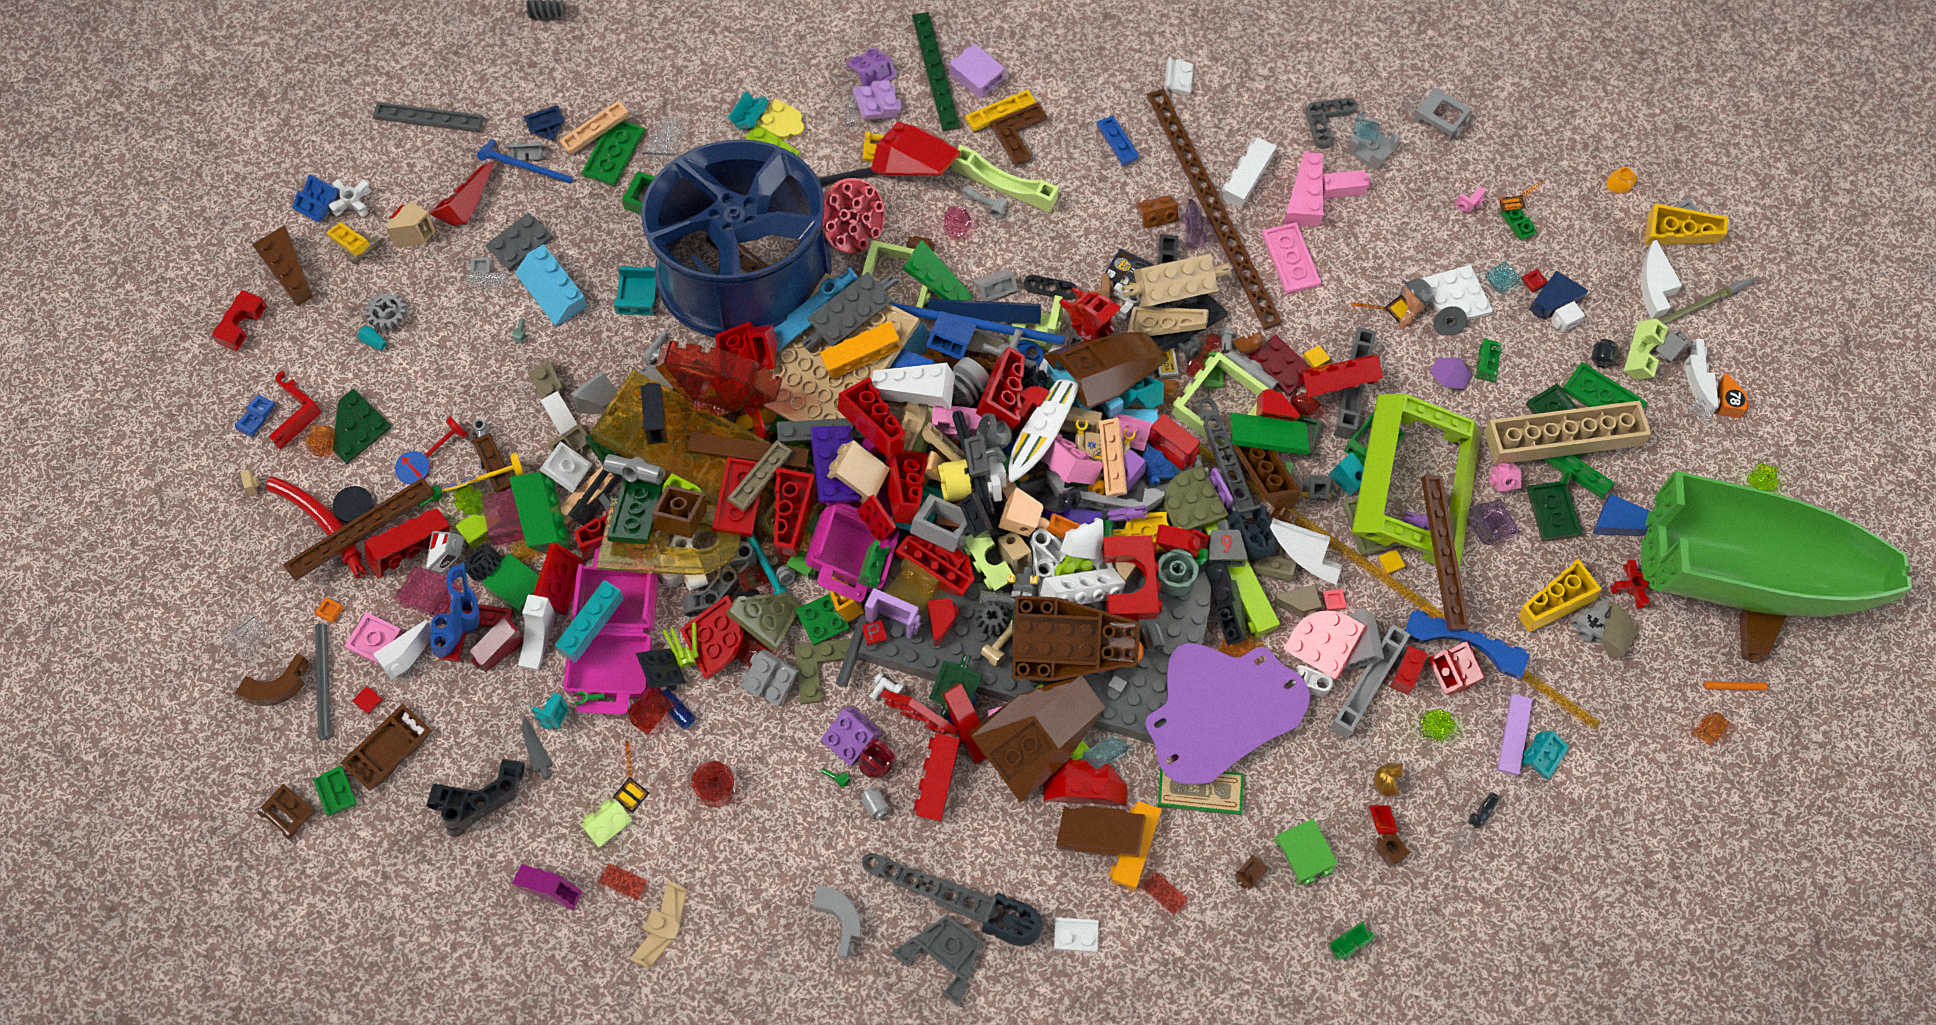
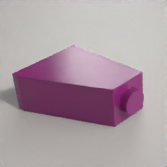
(547, 886)

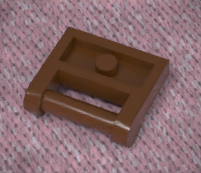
(290, 805)

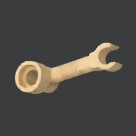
(994, 653)

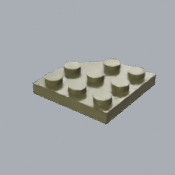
(1192, 500)

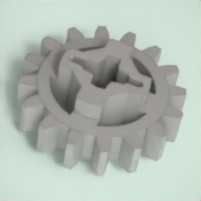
(386, 311)

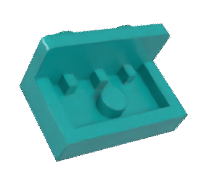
(747, 111)

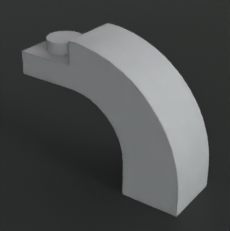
(838, 905)

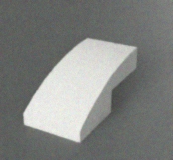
(558, 412)

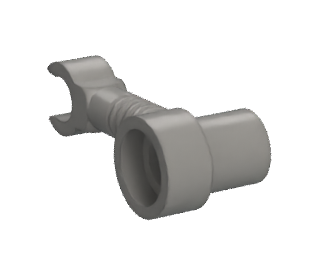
(997, 207)
(481, 431)

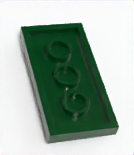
(1552, 400)
(633, 512)

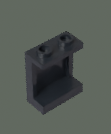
(977, 519)

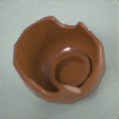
(1249, 345)

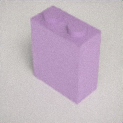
(977, 70)

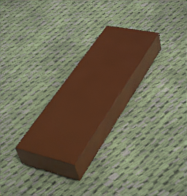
(492, 461)

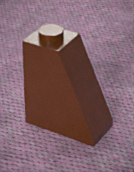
(1758, 634)

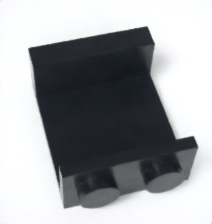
(1067, 499)

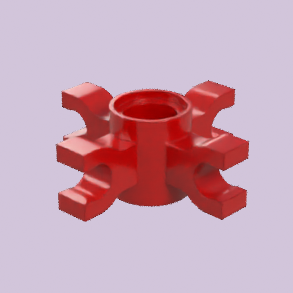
(1633, 575)

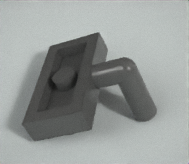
(979, 455)

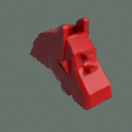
(1091, 314)

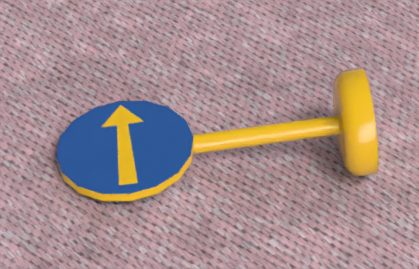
(516, 466)

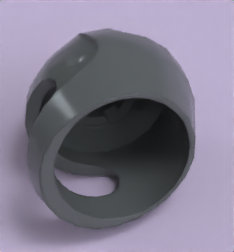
(996, 434)

